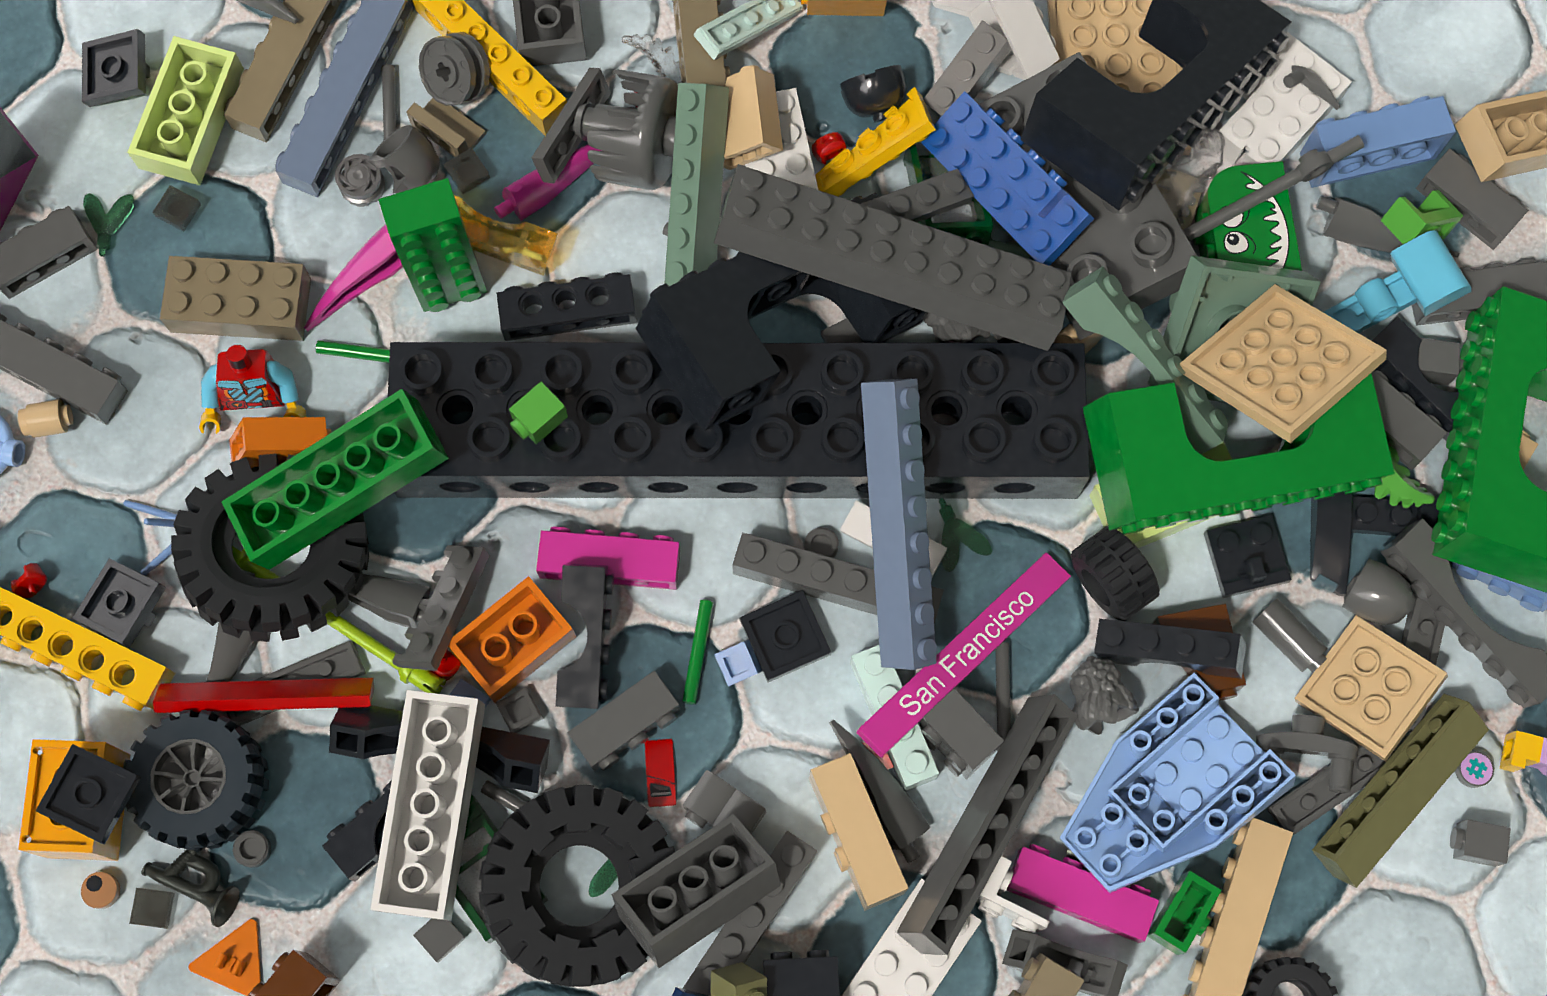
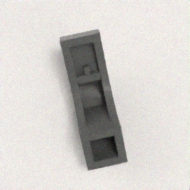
(1100, 974)

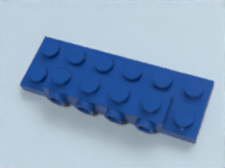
(1008, 179)

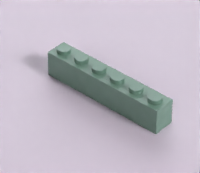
(696, 179)

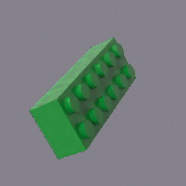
(433, 245)
(334, 480)

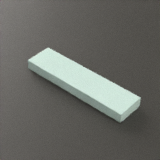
(744, 24)

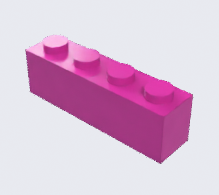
(629, 558)
(1080, 895)

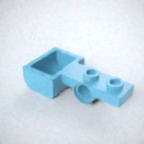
(1424, 277)

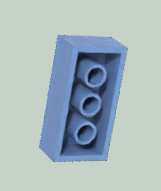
(1391, 138)

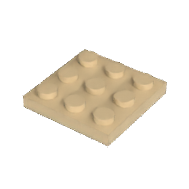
(1371, 687)

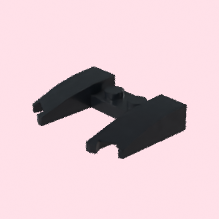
(1340, 515)

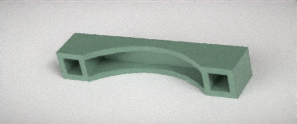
(1105, 310)

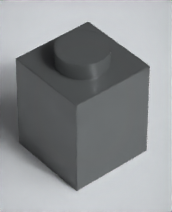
(1439, 361)
(1480, 843)

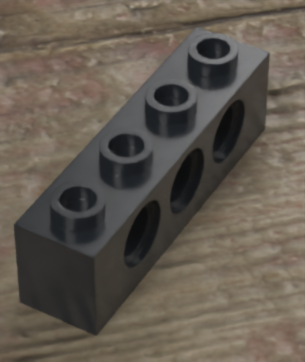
(553, 320)

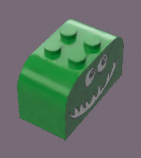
(1257, 236)

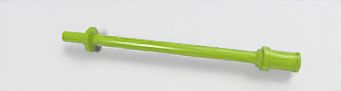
(423, 679)

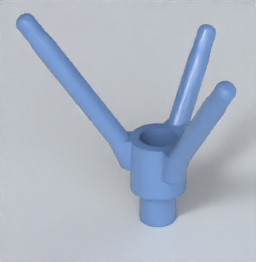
(168, 521)

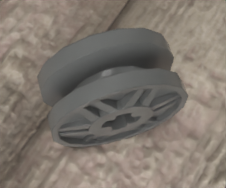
(454, 68)

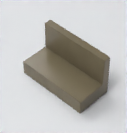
(445, 126)

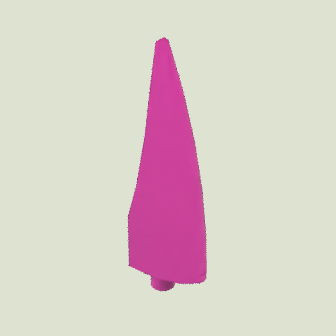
(531, 193)
(368, 267)

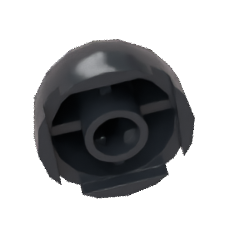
(875, 93)

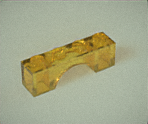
(516, 244)

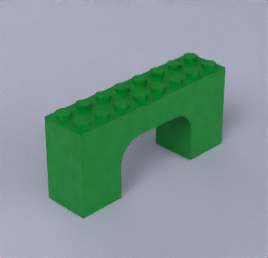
(1158, 479)
(1488, 505)

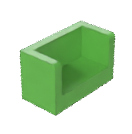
(1433, 214)

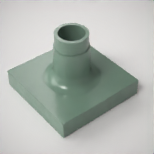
(1216, 293)

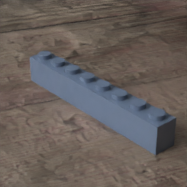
(342, 94)
(899, 523)

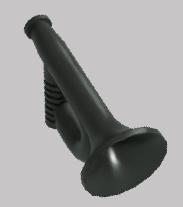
(219, 903)

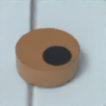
(100, 890)

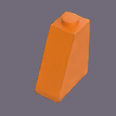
(275, 436)

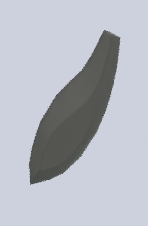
(1312, 82)

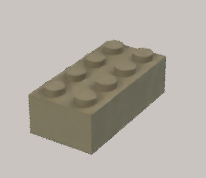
(235, 298)

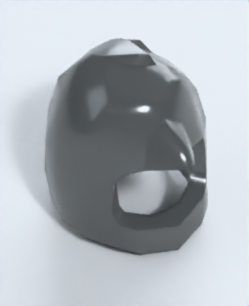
(408, 158)
(1379, 594)

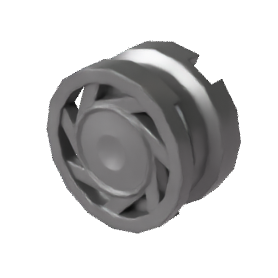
(360, 180)

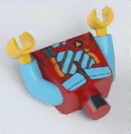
(247, 382)

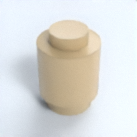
(45, 418)

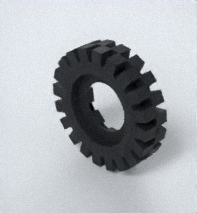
(251, 603)
(513, 874)

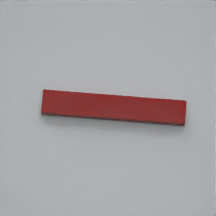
(264, 695)

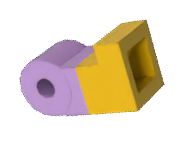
(1524, 750)

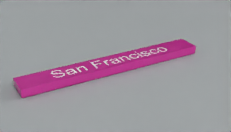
(963, 655)

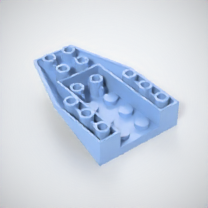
(1172, 789)

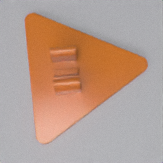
(233, 960)

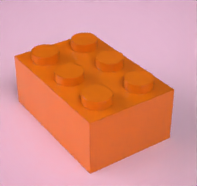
(511, 639)

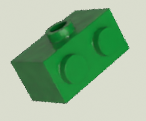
(1184, 913)

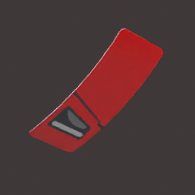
(660, 773)

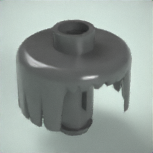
(632, 140)

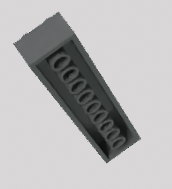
(893, 258)

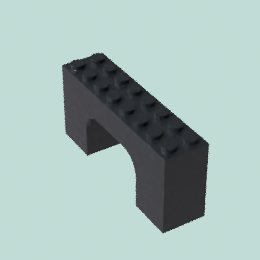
(1125, 138)
(705, 336)

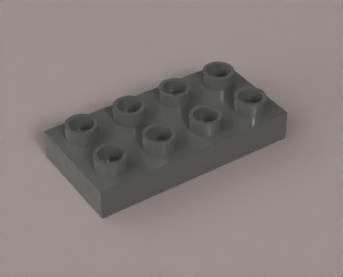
(1135, 244)

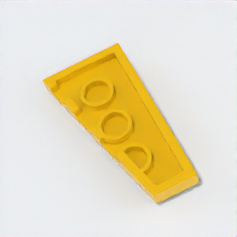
(876, 147)

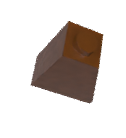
(1213, 619)

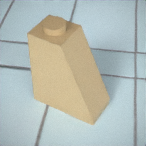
(751, 118)

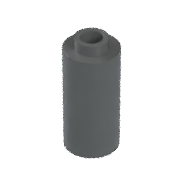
(1291, 636)

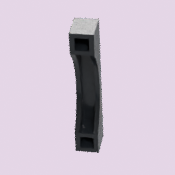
(506, 756)

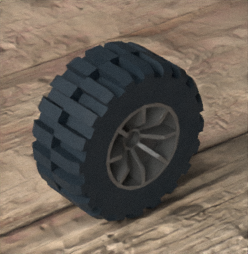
(196, 780)

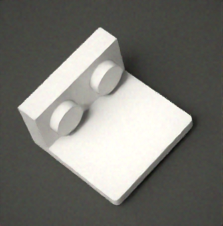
(997, 906)

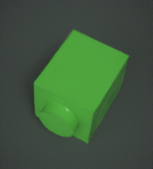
(537, 413)

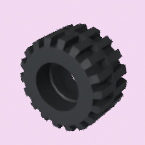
(1115, 573)
(1292, 970)

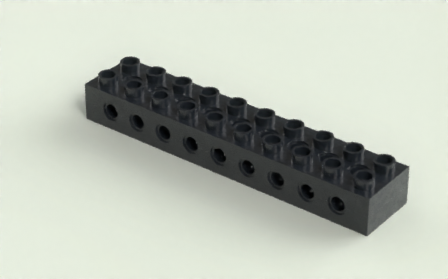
(769, 452)

